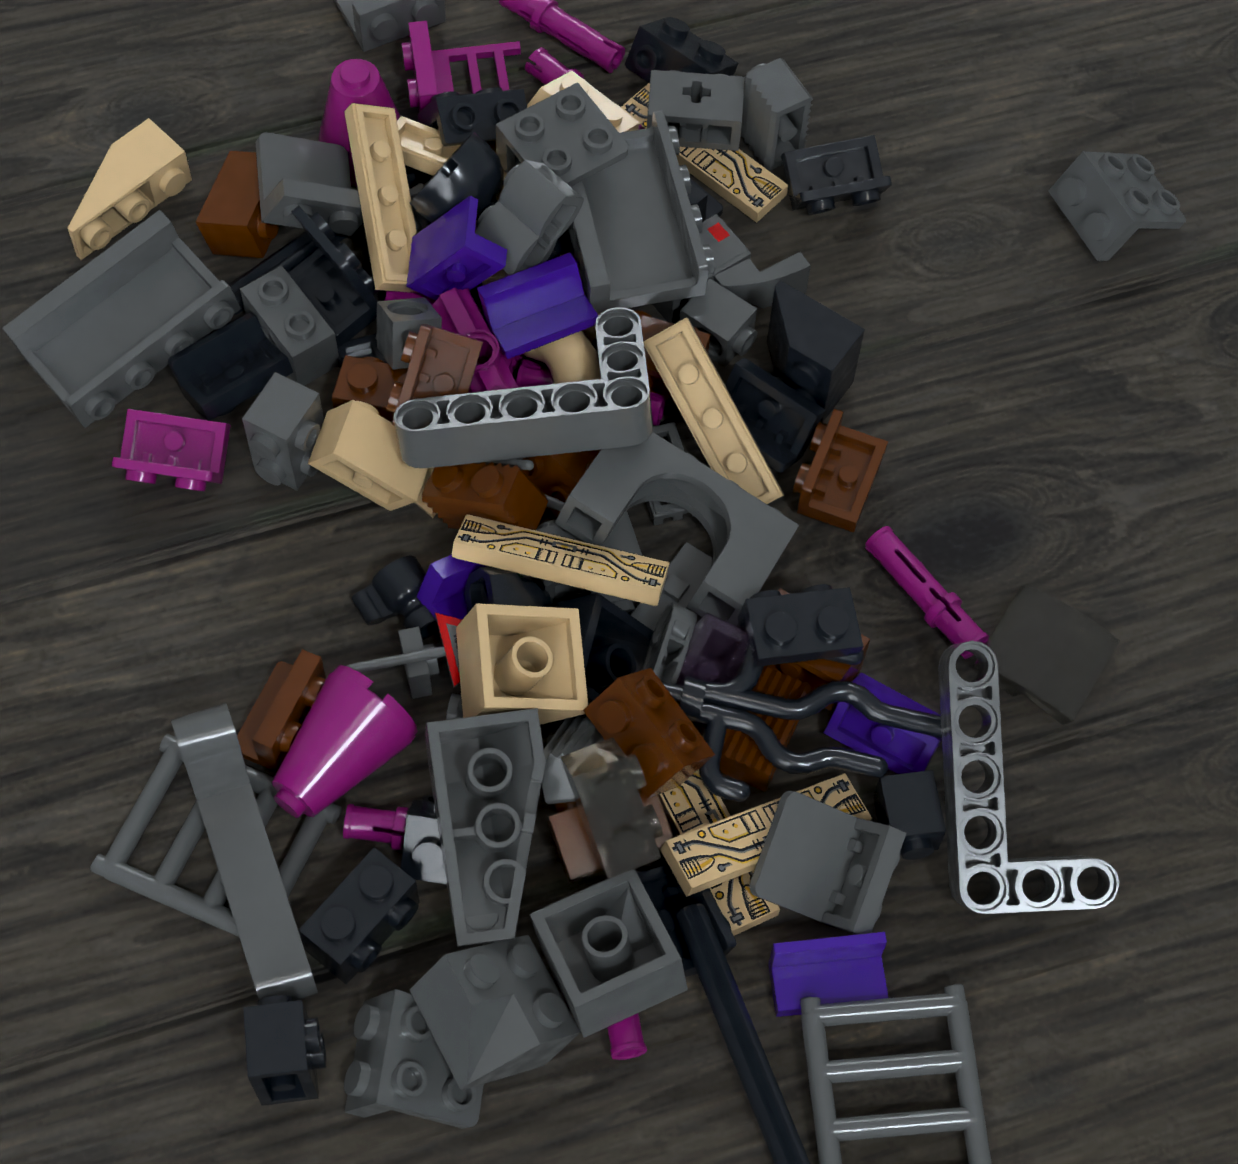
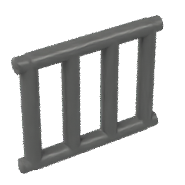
(162, 885)
(959, 1060)

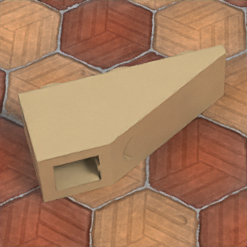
(130, 182)

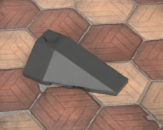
(486, 804)

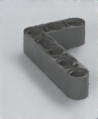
(540, 417)
(988, 802)
(243, 854)

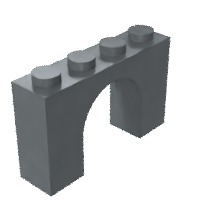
(742, 528)

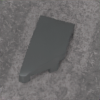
(758, 286)

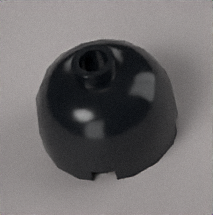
(468, 172)

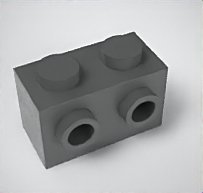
(283, 431)

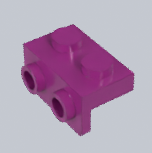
(174, 448)

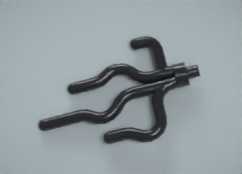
(728, 707)

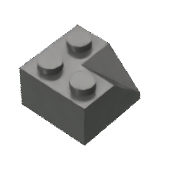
(609, 952)
(494, 1011)

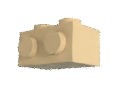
(365, 456)

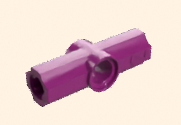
(463, 317)

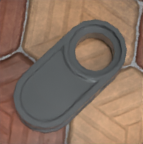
(670, 642)

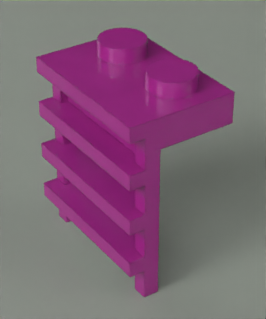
(433, 69)

